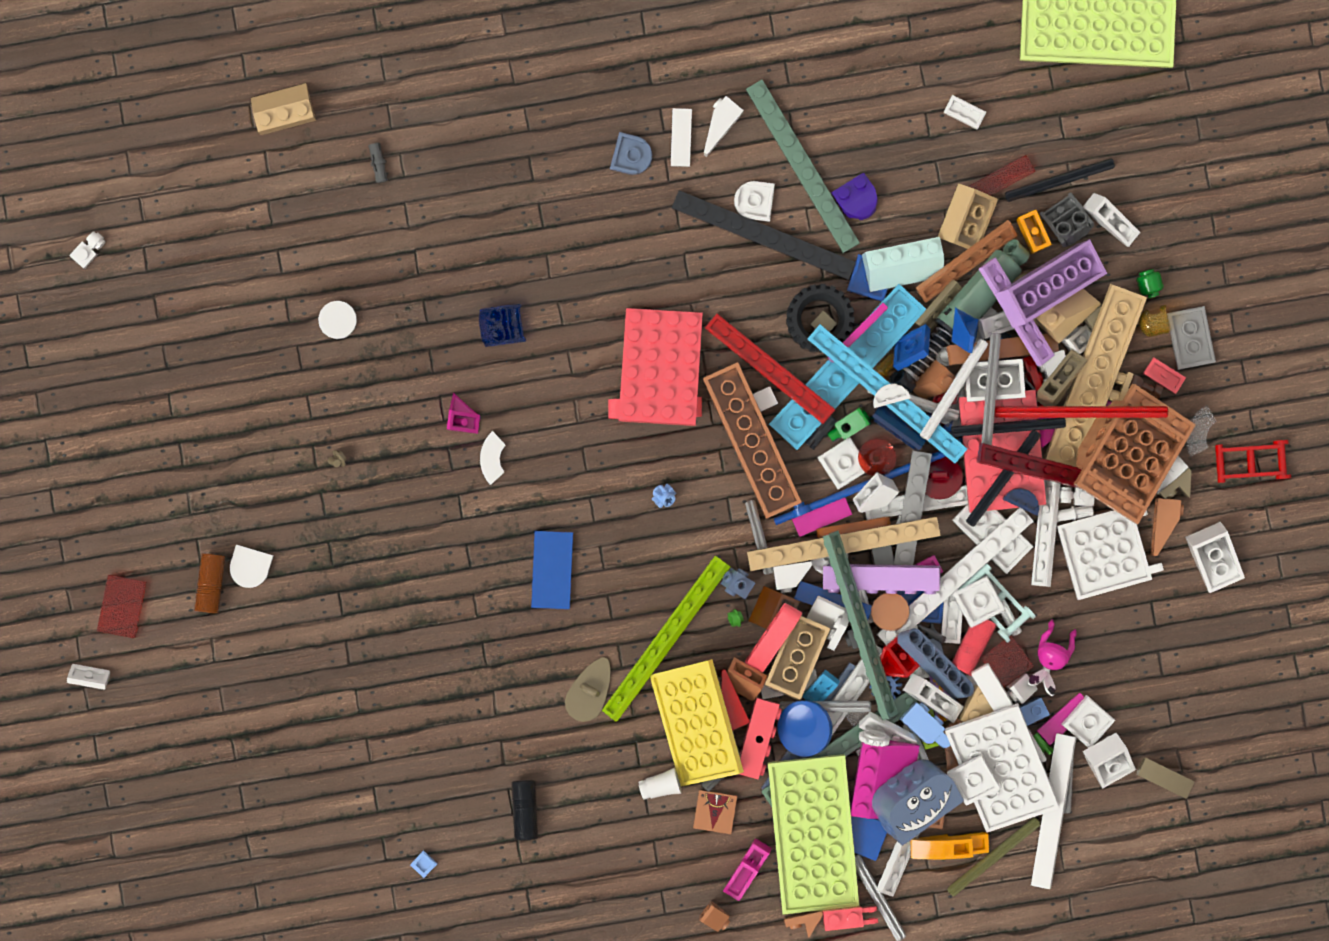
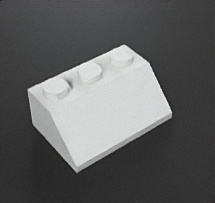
(1009, 381)

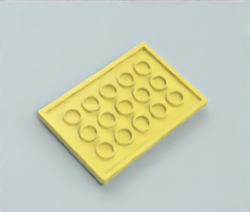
(696, 723)

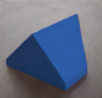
(964, 330)

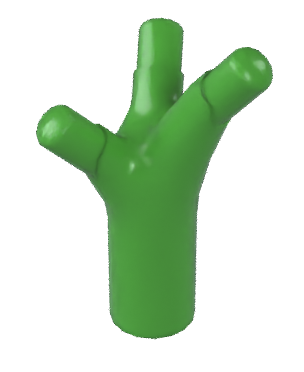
(1042, 744)

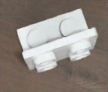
(831, 616)

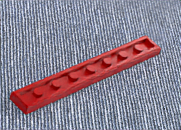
(770, 369)

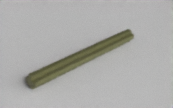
(993, 856)

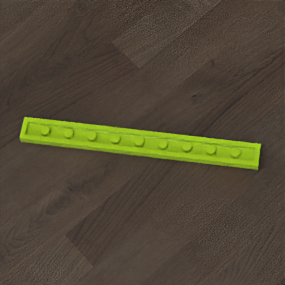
(665, 638)

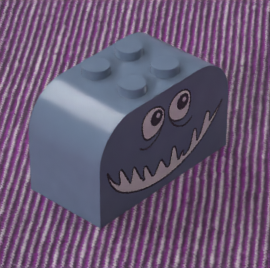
(914, 800)

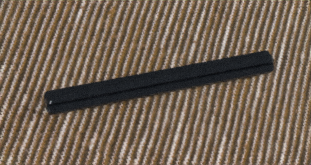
(1059, 180)
(1015, 426)
(1000, 482)

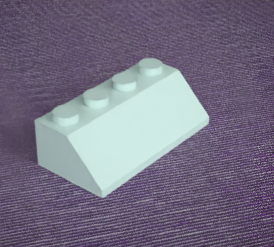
(903, 263)

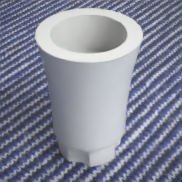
(660, 785)

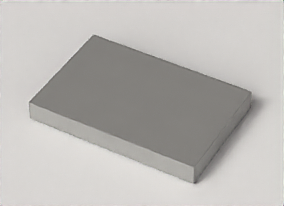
(1191, 338)

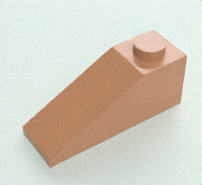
(1166, 516)

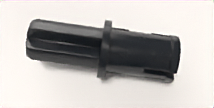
(820, 433)

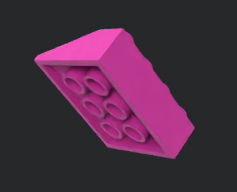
(874, 769)

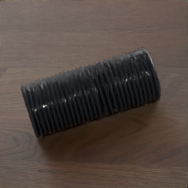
(523, 814)

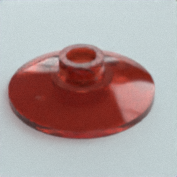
(878, 448)

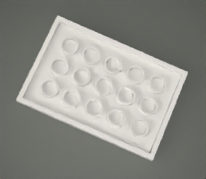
(1014, 761)

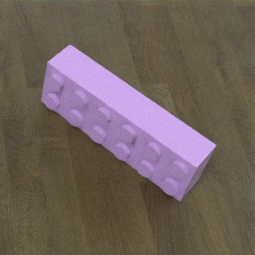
(1051, 283)

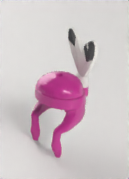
(1052, 658)

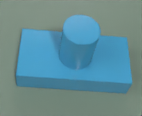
(821, 687)

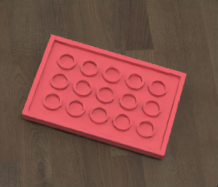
(660, 367)
(980, 476)

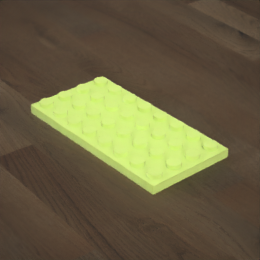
(1099, 32)
(813, 834)

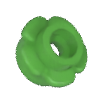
(735, 618)

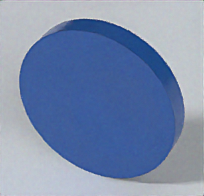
(805, 728)

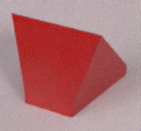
(897, 661)

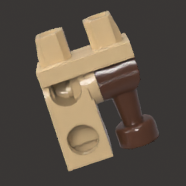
(1127, 380)

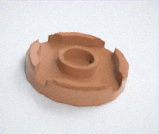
(890, 612)

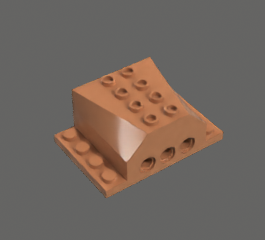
(1130, 457)

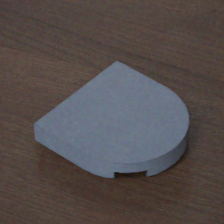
(631, 155)

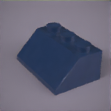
(899, 428)

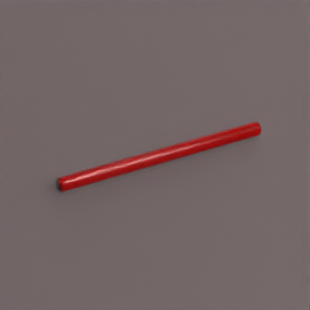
(1081, 412)

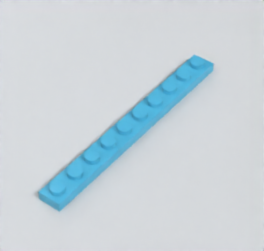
(873, 382)

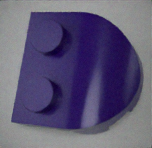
(857, 198)

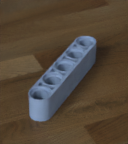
(935, 663)

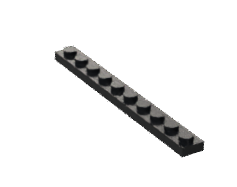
(763, 235)

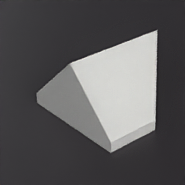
(1077, 339)

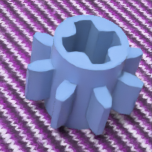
(663, 495)

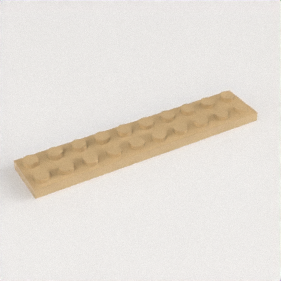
(1096, 379)

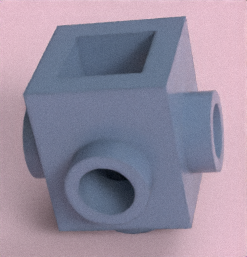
(737, 583)

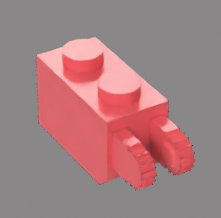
(847, 917)

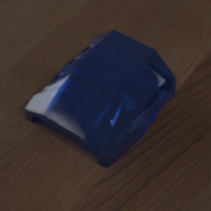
(501, 325)

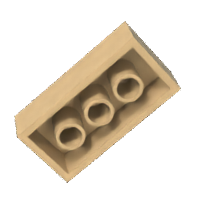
(797, 658)

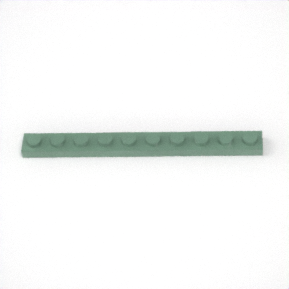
(802, 166)
(860, 625)
(850, 740)

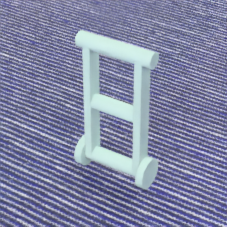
(1026, 612)

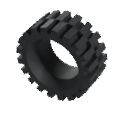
(819, 293)

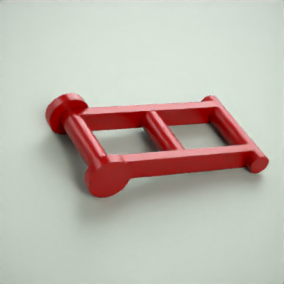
(1279, 445)

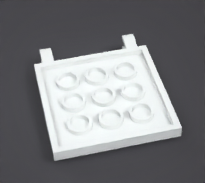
(1104, 554)

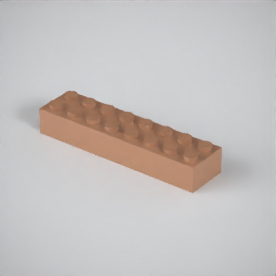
(751, 440)

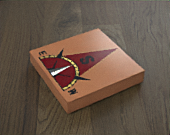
(715, 811)

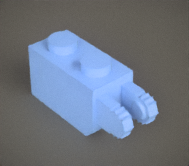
(924, 725)

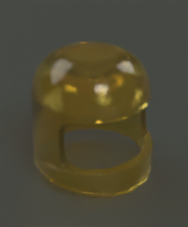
(1154, 324)

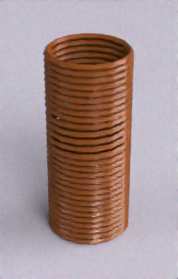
(211, 581)

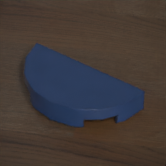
(1023, 499)

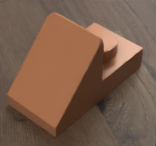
(809, 918)

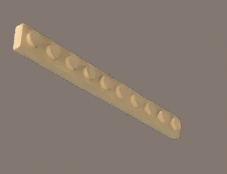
(851, 541)

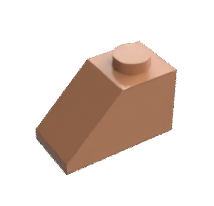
(933, 381)
(746, 679)
(714, 917)

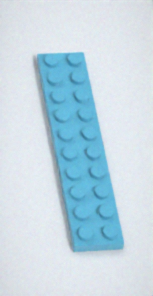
(833, 382)

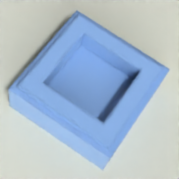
(423, 864)

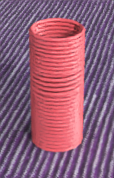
(975, 639)

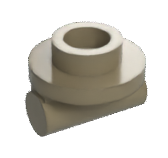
(338, 459)

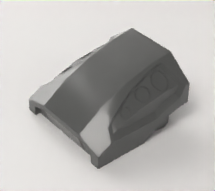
(1068, 220)

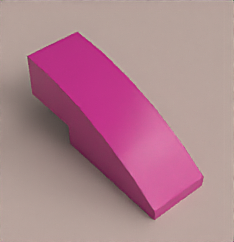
(747, 869)

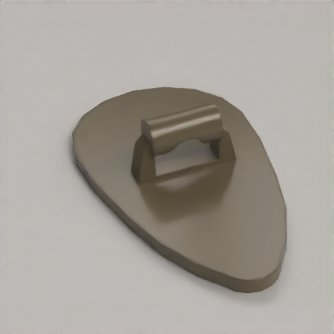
(589, 691)

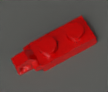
(1032, 375)

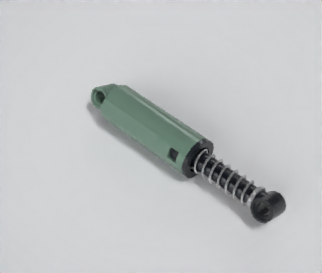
(972, 299)

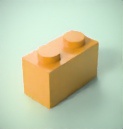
(1033, 232)

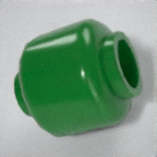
(1150, 283)

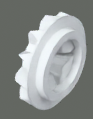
(874, 737)

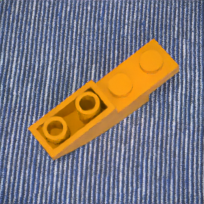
(949, 846)

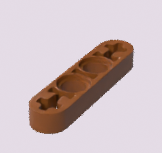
(854, 527)

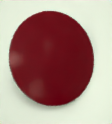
(943, 479)

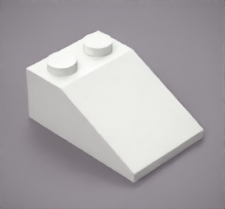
(1215, 557)

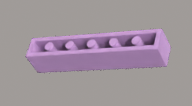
(889, 578)

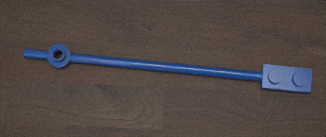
(801, 508)

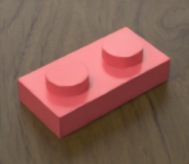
(1164, 375)

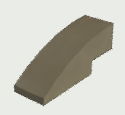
(1165, 777)

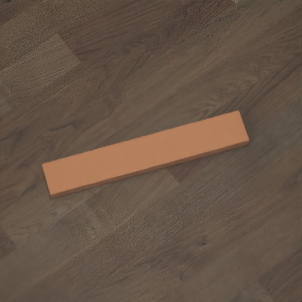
(966, 261)
(1008, 349)

